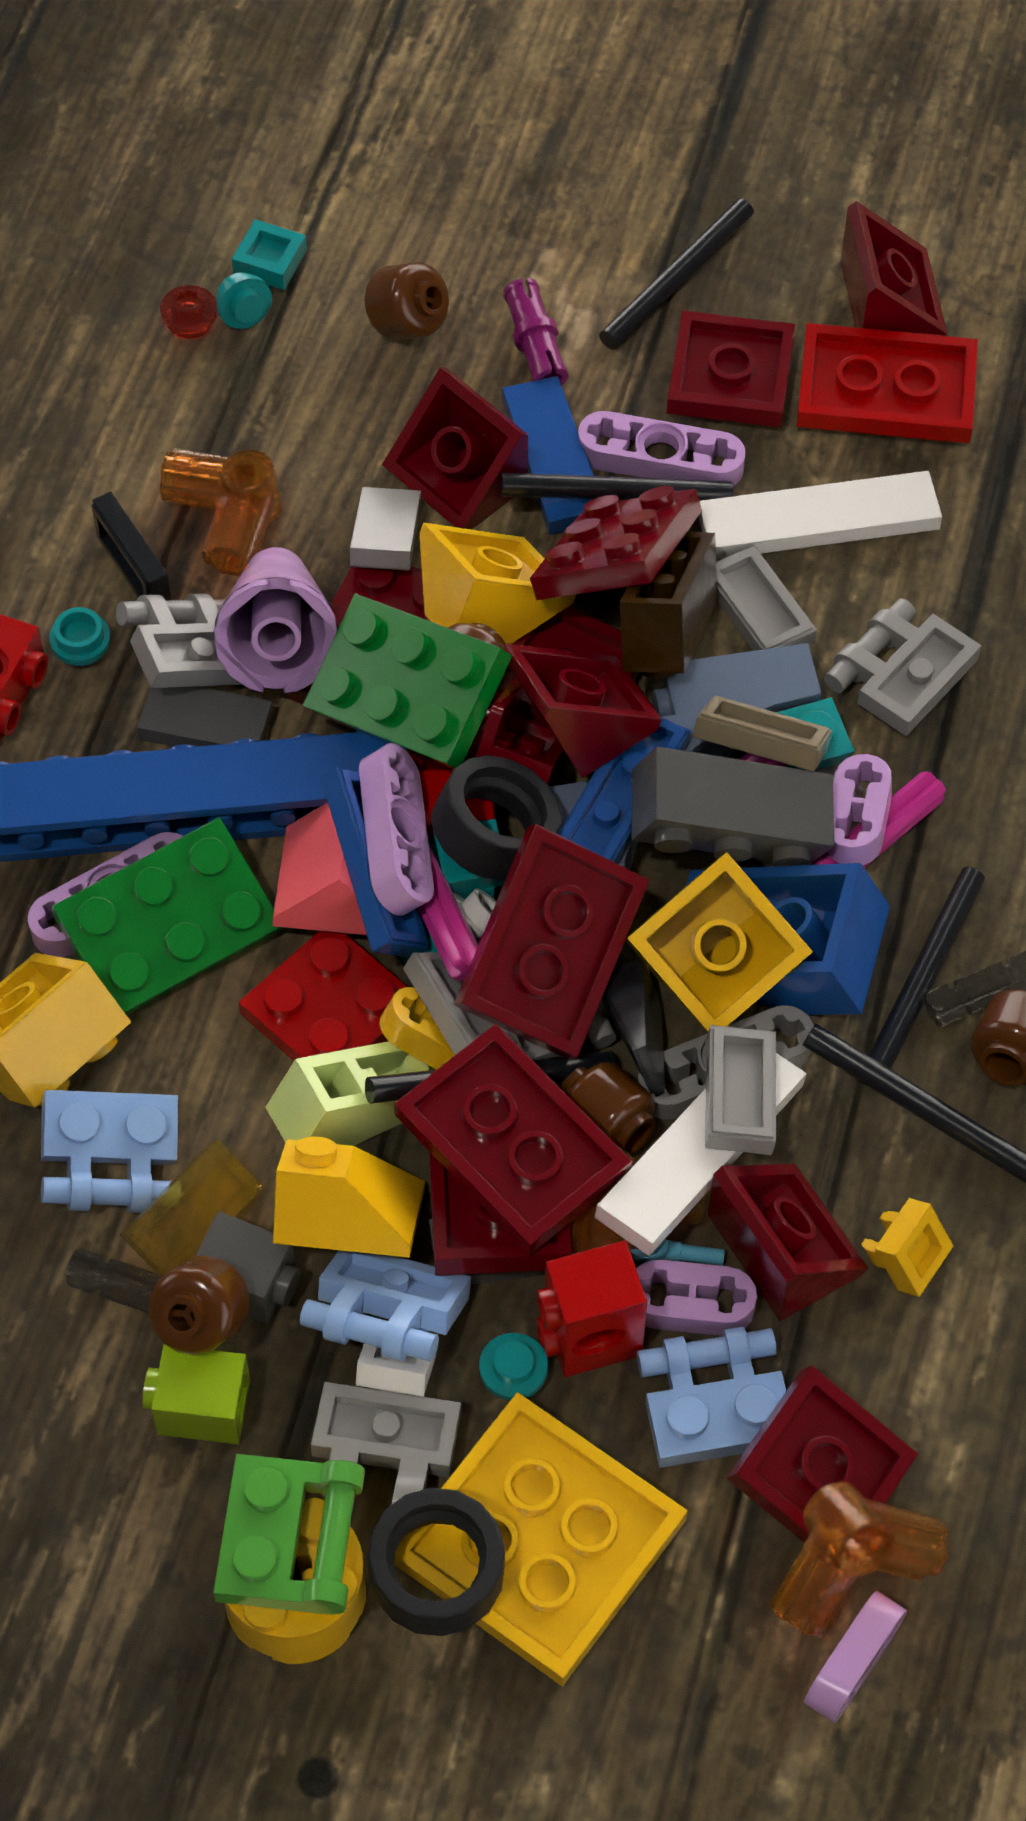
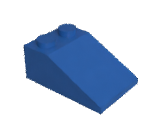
(840, 920)

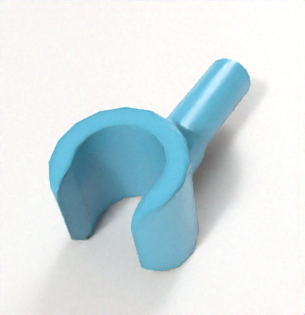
(677, 1251)

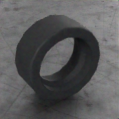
(505, 784)
(422, 1509)

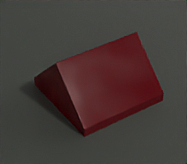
(888, 277)
(457, 451)
(584, 702)
(782, 1235)

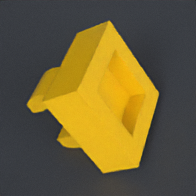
(911, 1246)

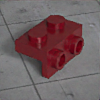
(518, 737)

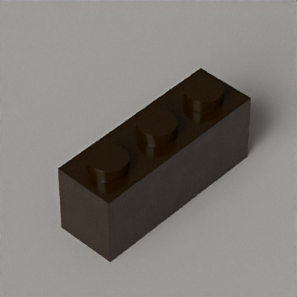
(669, 614)

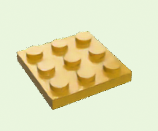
(572, 1533)

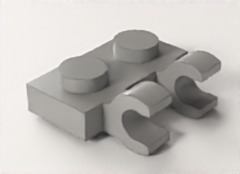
(388, 1432)

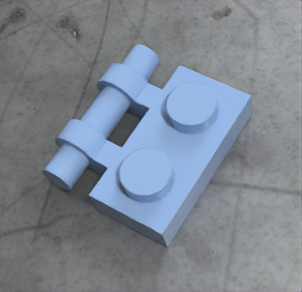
(107, 1129)
(391, 1290)
(713, 1417)

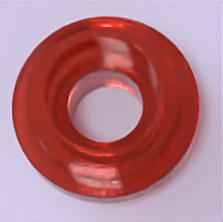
(188, 311)

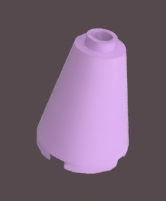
(274, 624)

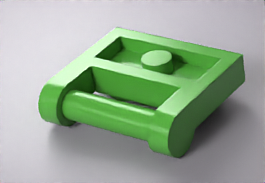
(265, 1531)

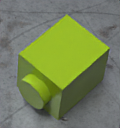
(198, 1395)

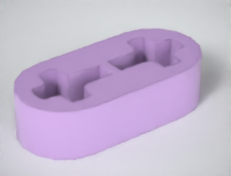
(871, 810)
(693, 1296)
(855, 1657)

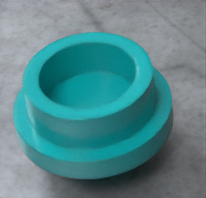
(243, 300)
(79, 637)
(513, 1365)

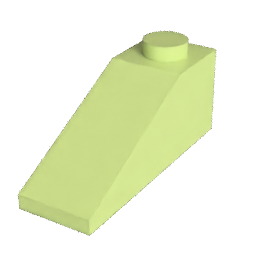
(327, 1094)

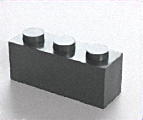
(731, 807)

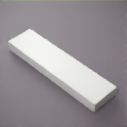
(822, 514)
(676, 1172)

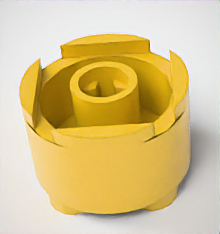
(298, 1635)

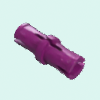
(534, 331)

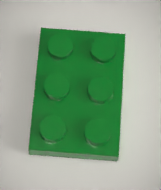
(407, 681)
(168, 916)

